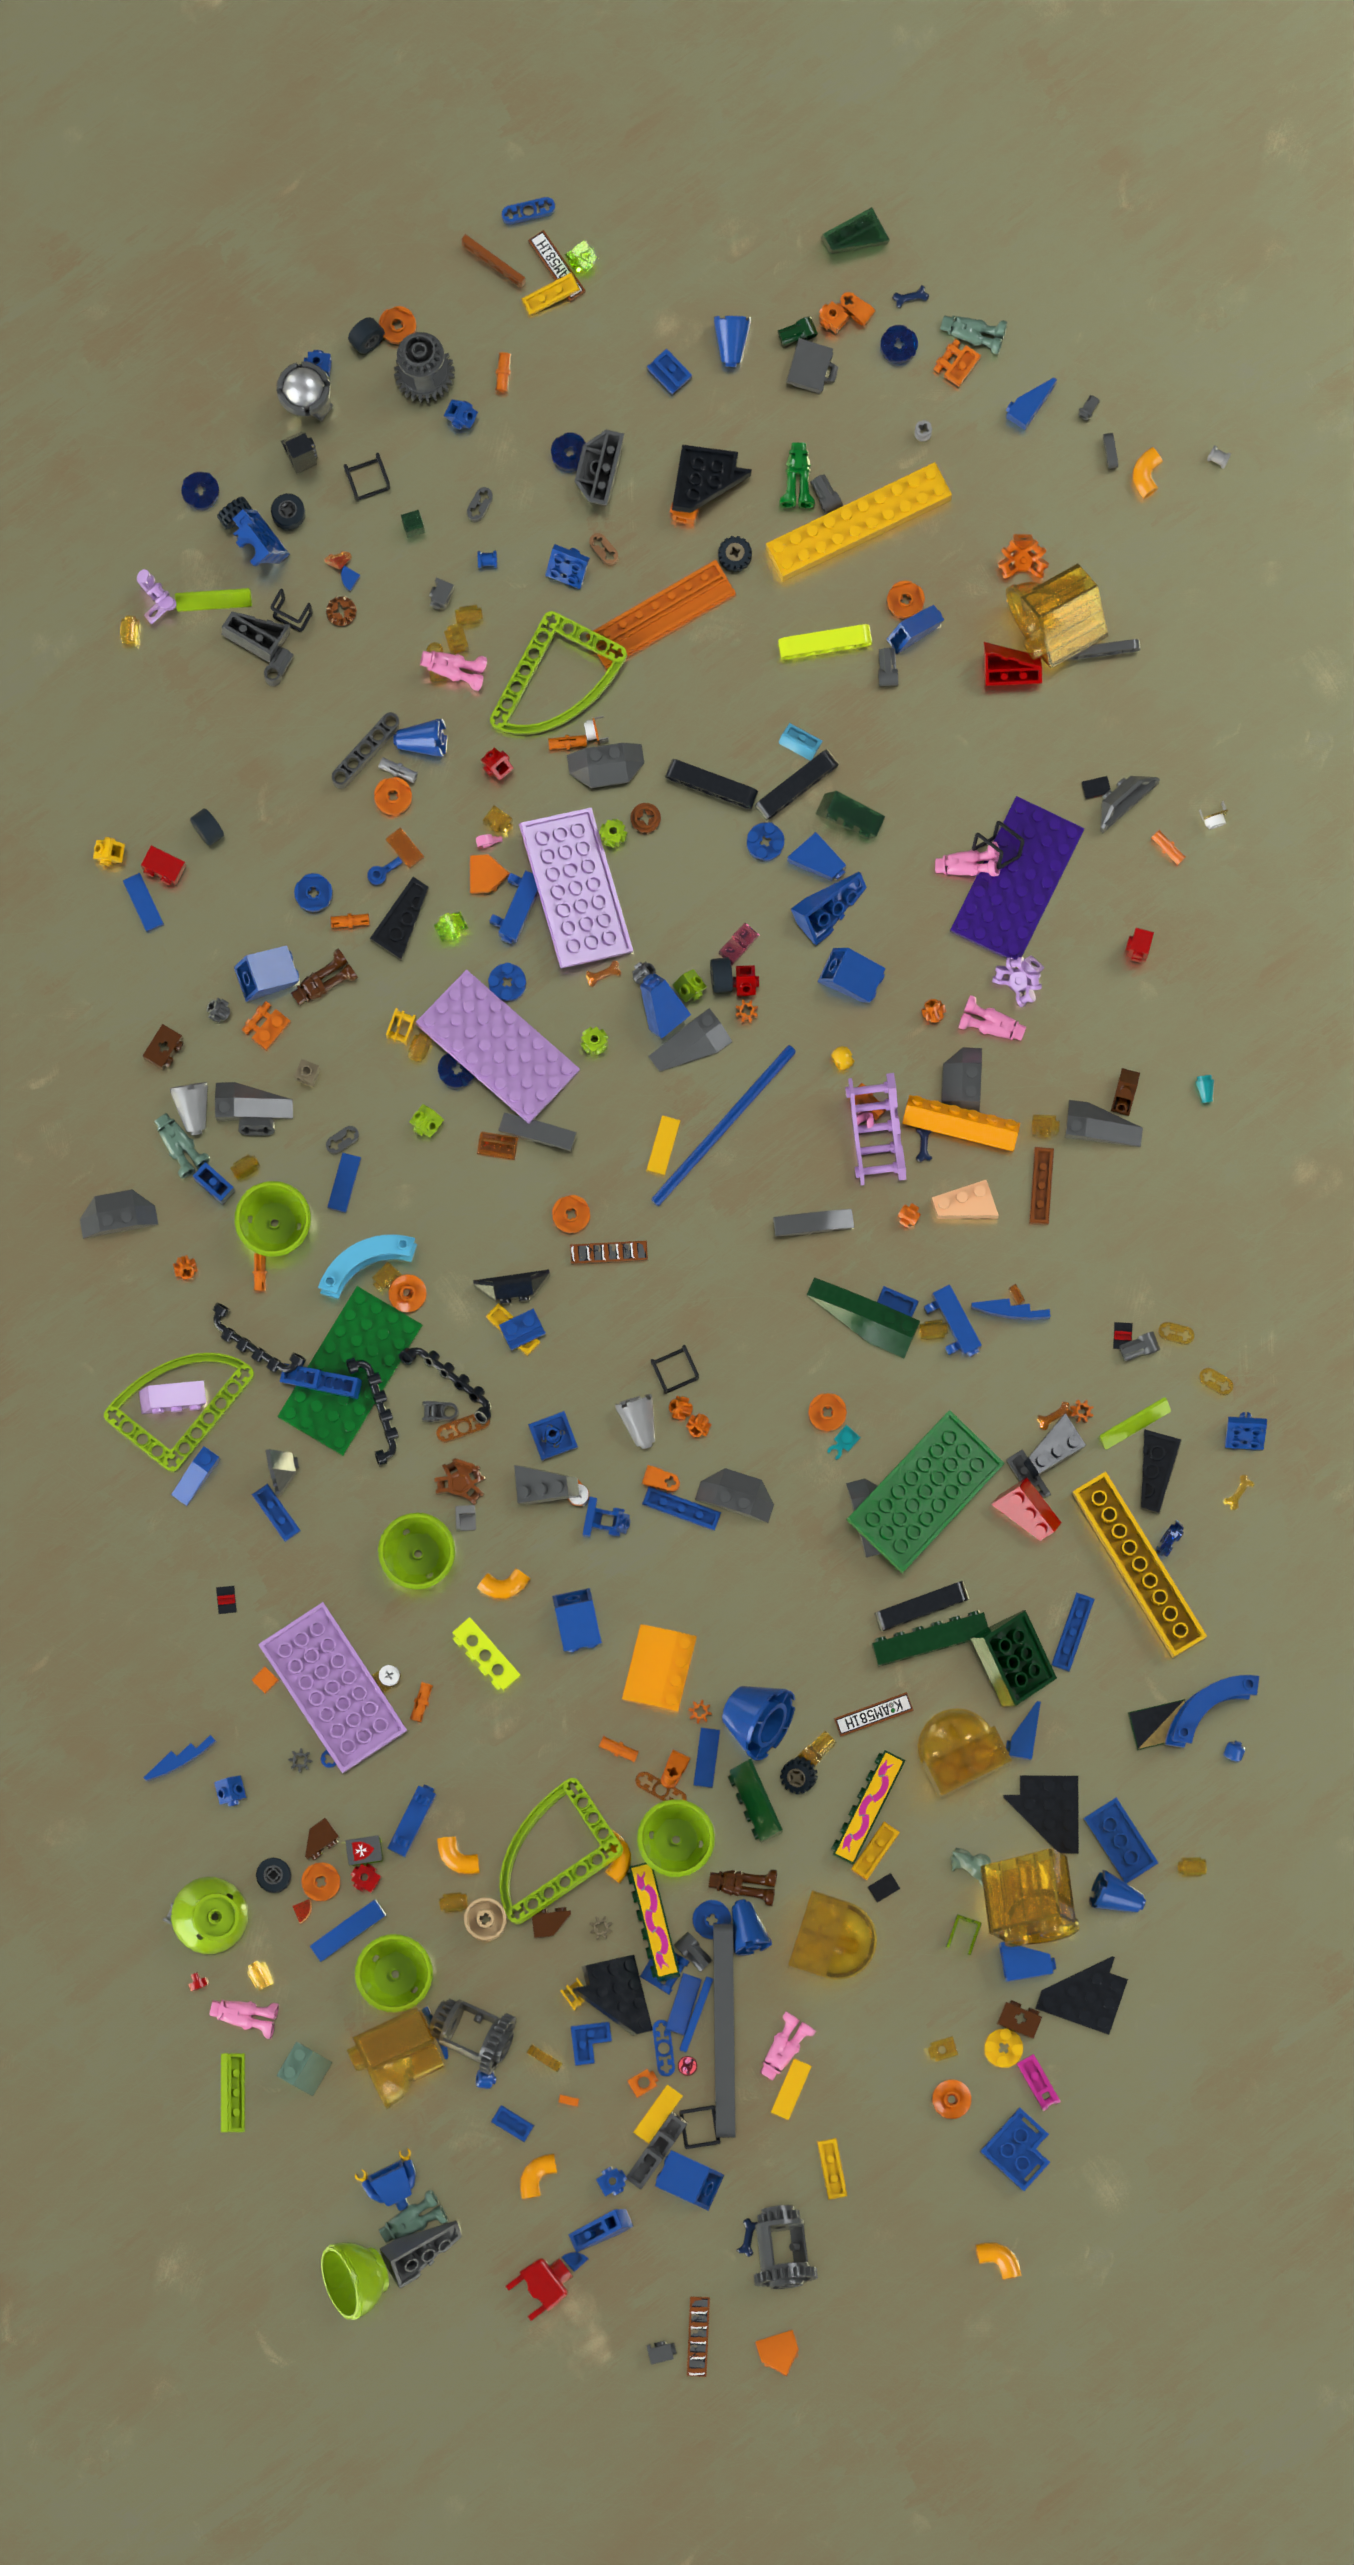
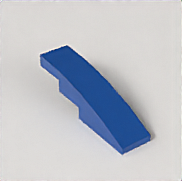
(1003, 1309)
(172, 1762)
(348, 1930)

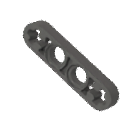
(1109, 648)

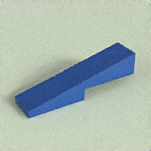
(323, 1381)

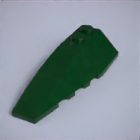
(867, 1318)

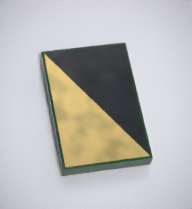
(1152, 1724)

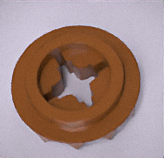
(336, 618)
(650, 810)

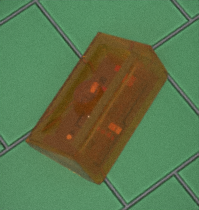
(497, 1145)

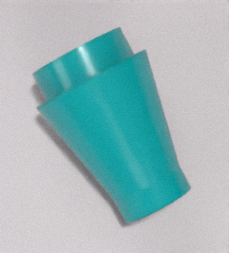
(1206, 1087)

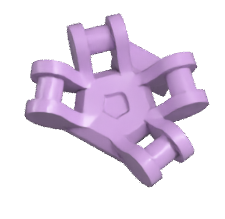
(155, 591)
(1023, 978)

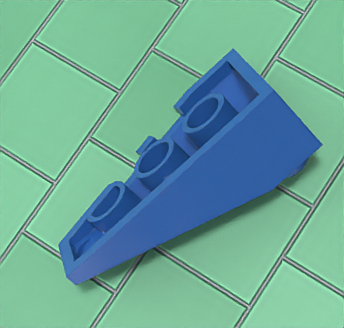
(824, 908)

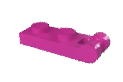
(1038, 2081)

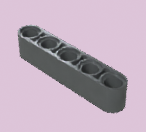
(367, 741)

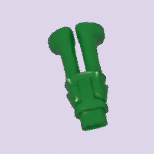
(797, 466)

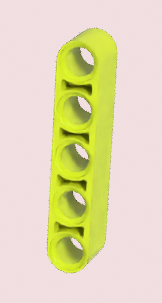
(825, 641)

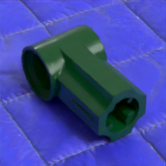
(802, 329)

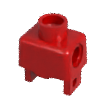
(544, 2283)

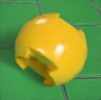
(842, 1058)

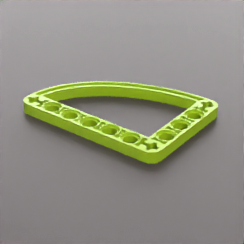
(579, 707)
(198, 1423)
(587, 1861)

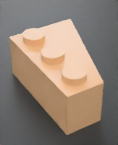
(966, 1202)

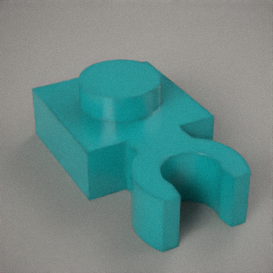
(845, 1440)

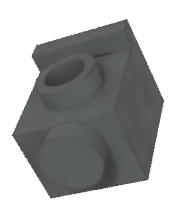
(441, 594)
(661, 2352)

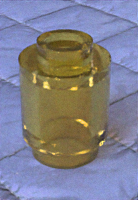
(468, 615)
(129, 630)
(419, 1047)
(245, 1167)
(933, 1329)
(1192, 1866)
(453, 1902)
(259, 1975)

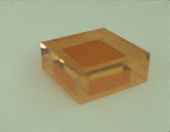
(1016, 1294)

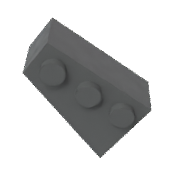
(255, 635)
(543, 1486)

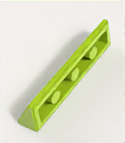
(213, 599)
(1135, 1423)
(233, 2092)

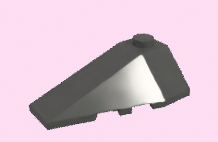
(696, 1040)
(240, 1101)
(1098, 1125)
(282, 1469)
(412, 2253)

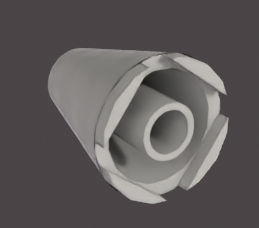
(191, 1105)
(639, 1419)

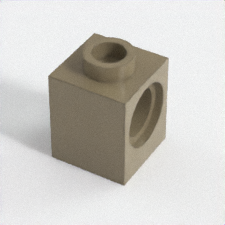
(307, 1072)

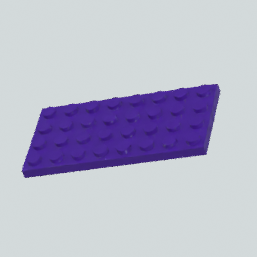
(1007, 908)

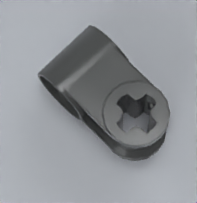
(438, 1411)

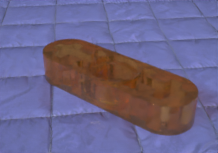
(447, 1426)
(645, 1787)

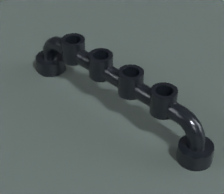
(258, 1353)
(461, 1382)
(384, 1414)

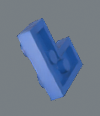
(584, 2037)

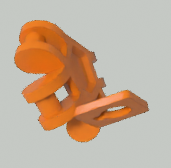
(1023, 557)

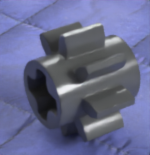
(642, 970)
(218, 1010)
(306, 1760)

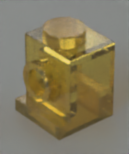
(456, 646)
(498, 820)
(1044, 1125)
(385, 1277)
(949, 2045)

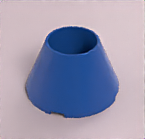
(758, 1718)

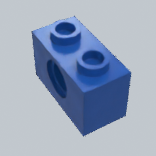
(214, 1183)

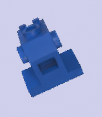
(594, 1517)

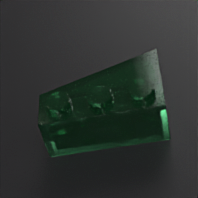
(856, 233)
(850, 814)

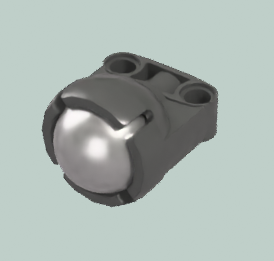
(305, 390)

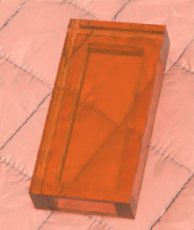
(404, 848)

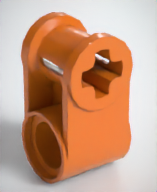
(858, 309)
(657, 1479)
(674, 1768)

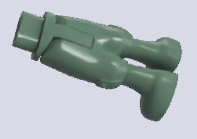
(971, 329)
(177, 1142)
(409, 2220)

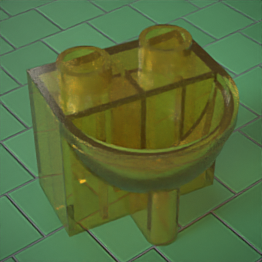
(1058, 615)
(959, 1750)
(1030, 1898)
(833, 1939)
(396, 2055)

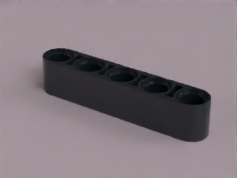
(711, 784)
(796, 785)
(922, 1606)

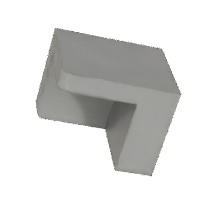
(465, 1518)

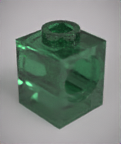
(412, 523)

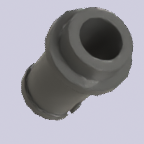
(1088, 408)

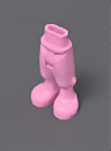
(450, 664)
(966, 862)
(994, 1024)
(240, 2014)
(783, 2050)

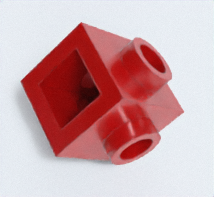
(496, 763)
(745, 980)
(372, 1881)

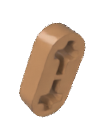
(607, 546)

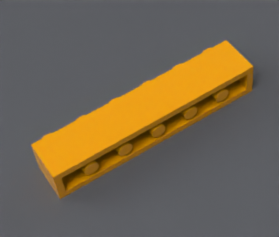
(961, 1123)

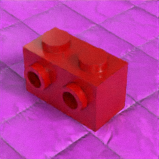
(163, 865)
(1139, 945)

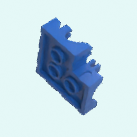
(257, 532)
(1015, 2149)

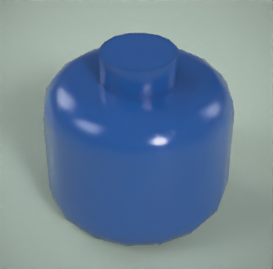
(1234, 1751)
(484, 2080)

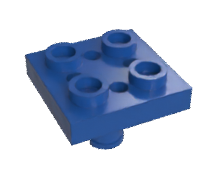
(567, 562)
(540, 1430)
(1246, 1432)

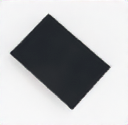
(1096, 787)
(1122, 1334)
(226, 1599)
(883, 1887)

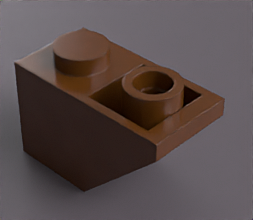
(1125, 1091)
(320, 1837)
(549, 1924)

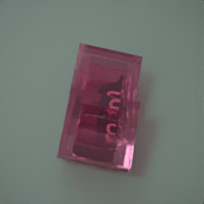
(739, 943)

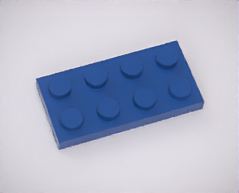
(1121, 1840)

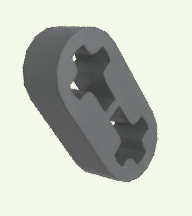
(1110, 450)
(476, 502)
(256, 1126)
(345, 1143)

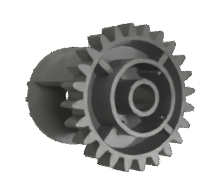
(423, 367)
(495, 2043)
(786, 2274)

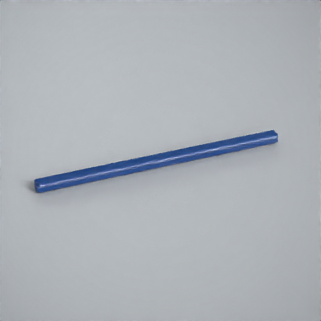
(723, 1125)

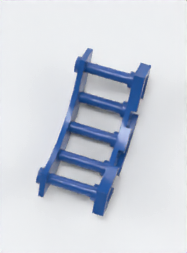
(1191, 1712)

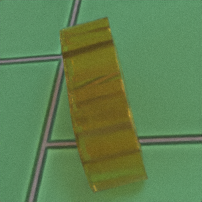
(1177, 1329)
(1213, 1385)
(544, 2058)

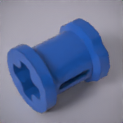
(487, 559)

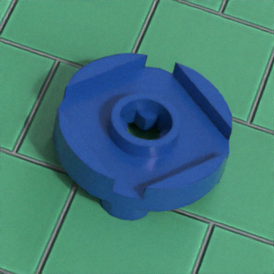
(769, 831)
(321, 885)
(507, 971)
(705, 1910)

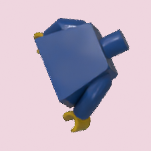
(391, 2183)

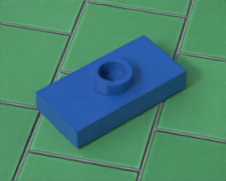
(897, 1301)
(512, 2123)

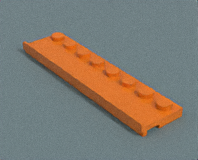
(666, 611)

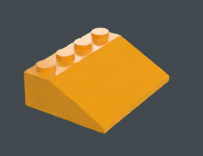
(659, 1668)

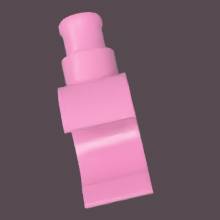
(487, 840)
(865, 1116)

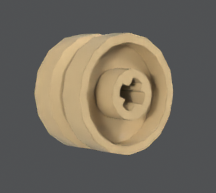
(479, 1909)

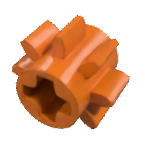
(933, 1010)
(744, 1016)
(909, 1215)
(185, 1267)
(680, 1407)
(1086, 1407)
(698, 1425)
(703, 1716)

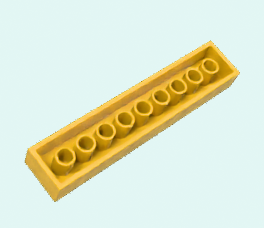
(858, 521)
(1139, 1564)

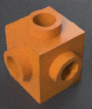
(833, 317)

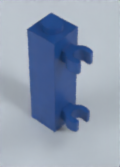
(519, 909)
(956, 1320)
(412, 1820)

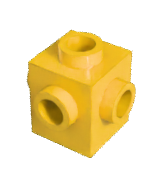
(108, 851)

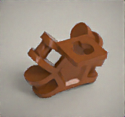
(460, 1481)

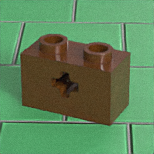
(163, 1037)
(1008, 2020)

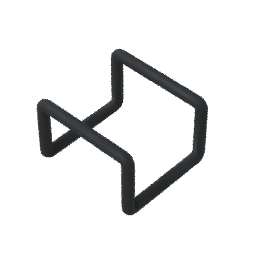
(378, 459)
(277, 610)
(988, 841)
(683, 1349)
(682, 2112)

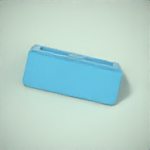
(800, 742)

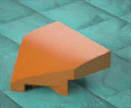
(486, 874)
(778, 2351)

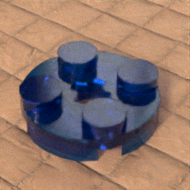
(906, 336)
(563, 443)
(206, 481)
(447, 1075)
(1173, 1533)

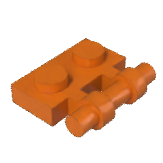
(962, 364)
(271, 1028)

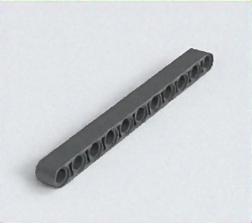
(724, 2030)

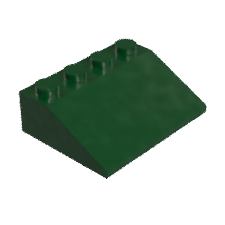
(1014, 1659)
(756, 1801)

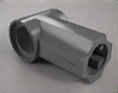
(828, 498)
(278, 665)
(887, 673)
(1144, 1345)
(690, 1948)

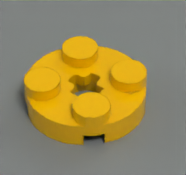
(1014, 2050)

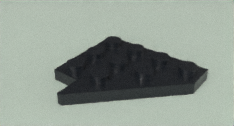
(704, 476)
(1050, 1808)
(617, 1993)
(1086, 1997)

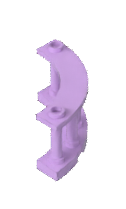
(891, 1125)

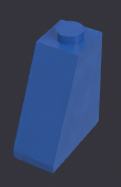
(915, 628)
(818, 858)

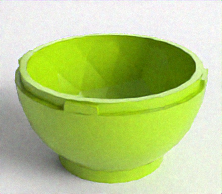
(267, 1203)
(425, 1535)
(670, 1820)
(193, 1914)
(395, 1954)
(353, 2278)

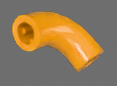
(1143, 472)
(504, 1588)
(455, 1859)
(618, 1868)
(534, 2172)
(1001, 2256)

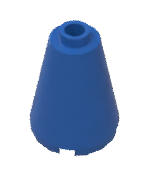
(731, 338)
(423, 738)
(1115, 1894)
(748, 1929)

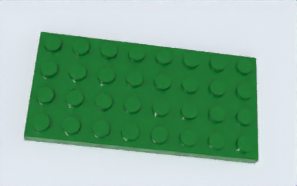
(367, 1332)
(925, 1491)

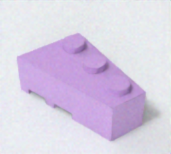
(172, 1397)

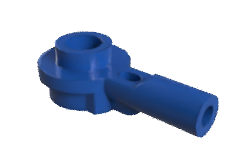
(377, 874)

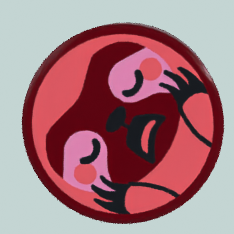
(687, 2065)

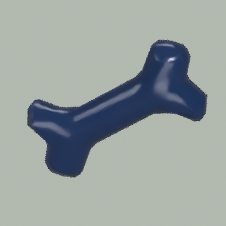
(920, 294)
(923, 1155)
(746, 2247)

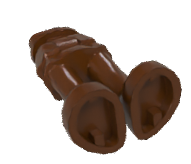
(313, 986)
(732, 1884)

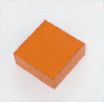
(265, 1680)
(568, 2100)

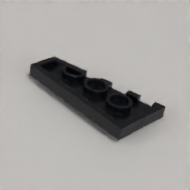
(400, 920)
(1158, 1464)

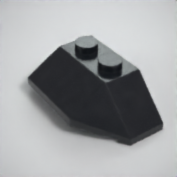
(513, 1287)

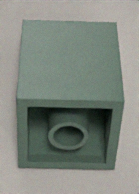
(304, 2068)

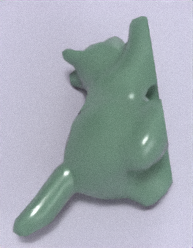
(963, 1859)

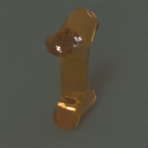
(594, 977)
(1046, 1420)

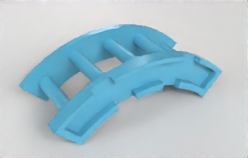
(363, 1255)

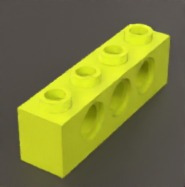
(468, 1629)

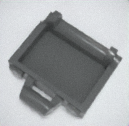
(811, 365)

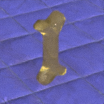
(1244, 1484)

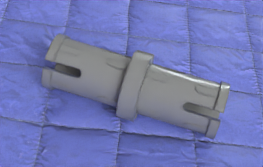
(398, 770)

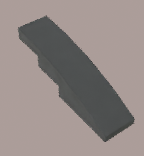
(537, 1131)
(813, 1222)
(656, 2150)

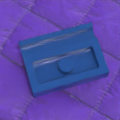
(669, 371)
(522, 1329)

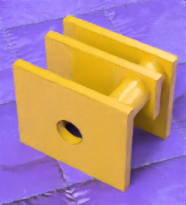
(402, 1017)
(569, 1990)

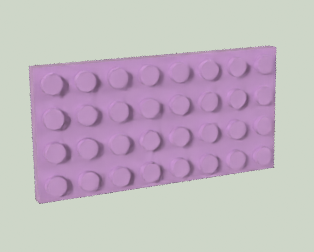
(576, 887)
(497, 1046)
(332, 1687)

